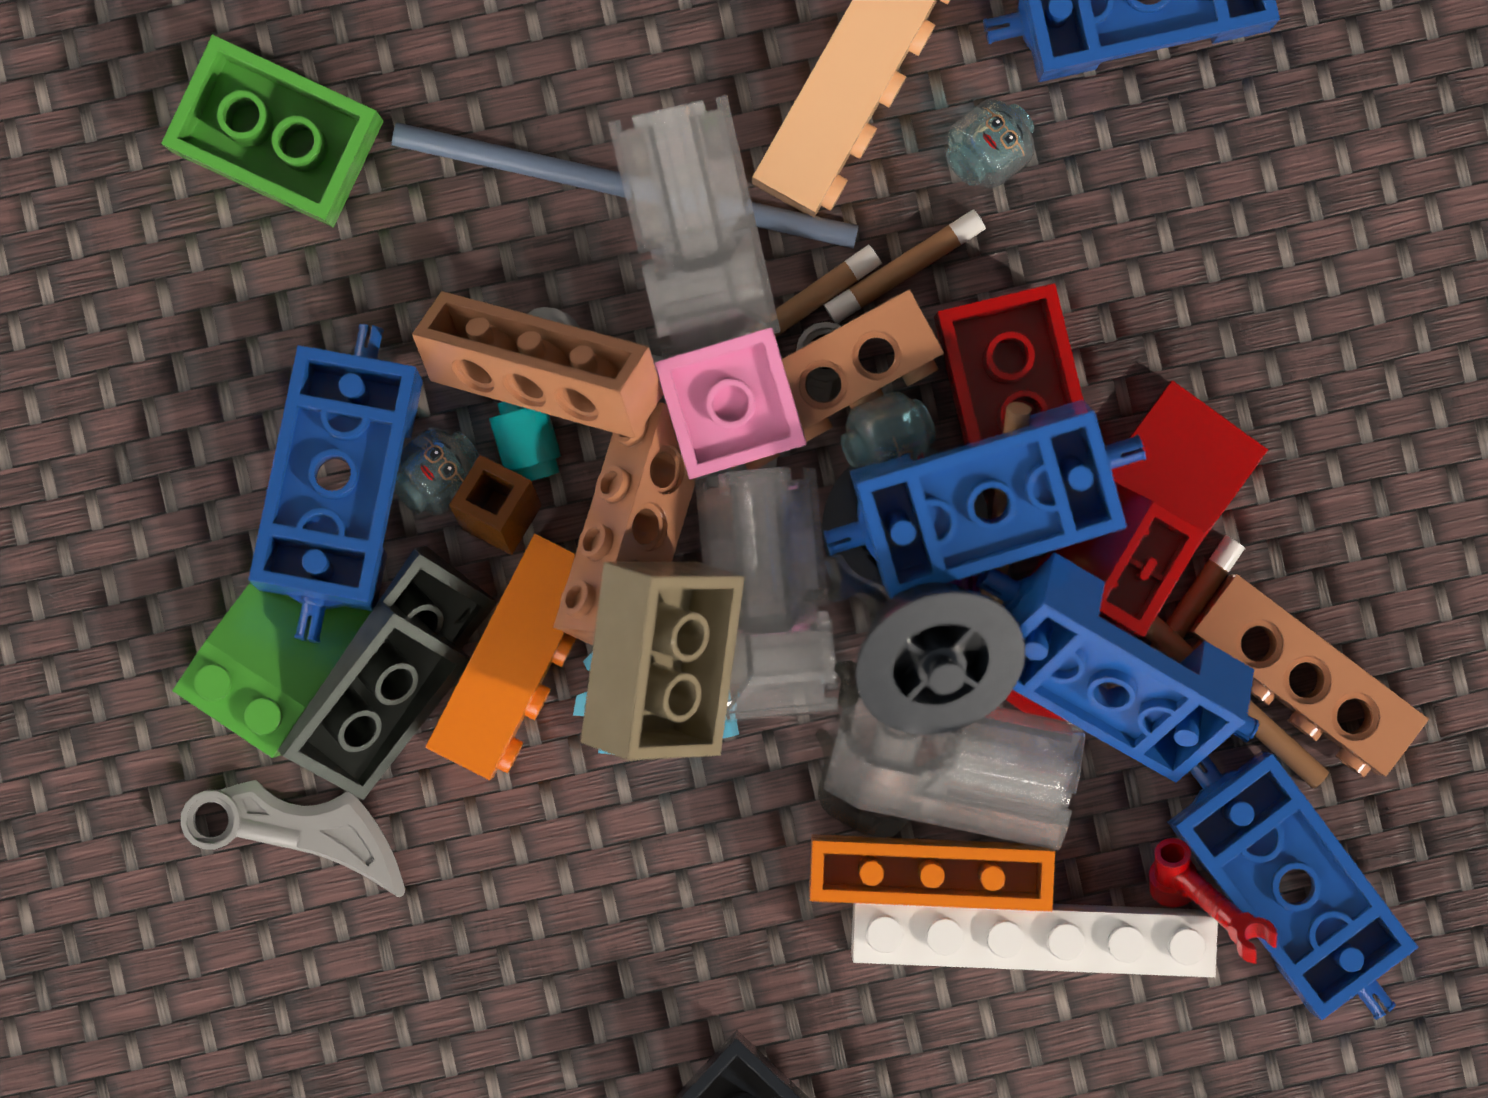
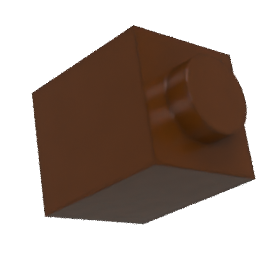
(495, 504)

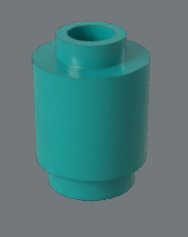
(525, 441)

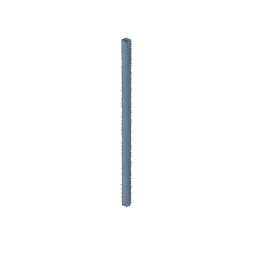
(599, 179)

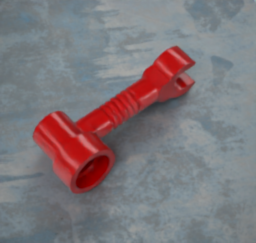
(1176, 883)

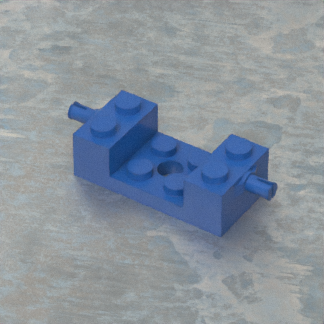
(1081, 34)
(922, 513)
(323, 542)
(1163, 710)
(1253, 830)

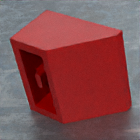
(1137, 561)

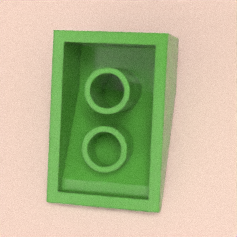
(257, 673)

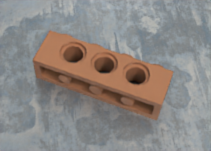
(895, 321)
(538, 364)
(631, 518)
(1388, 721)

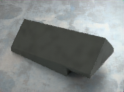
(390, 675)

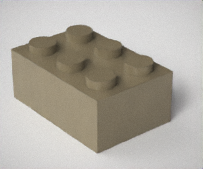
(662, 659)

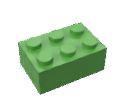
(272, 131)

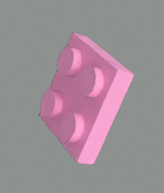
(730, 403)

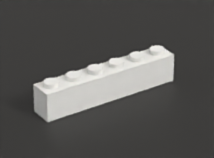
(1060, 940)

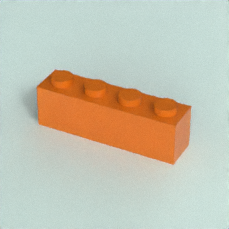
(508, 666)
(931, 873)

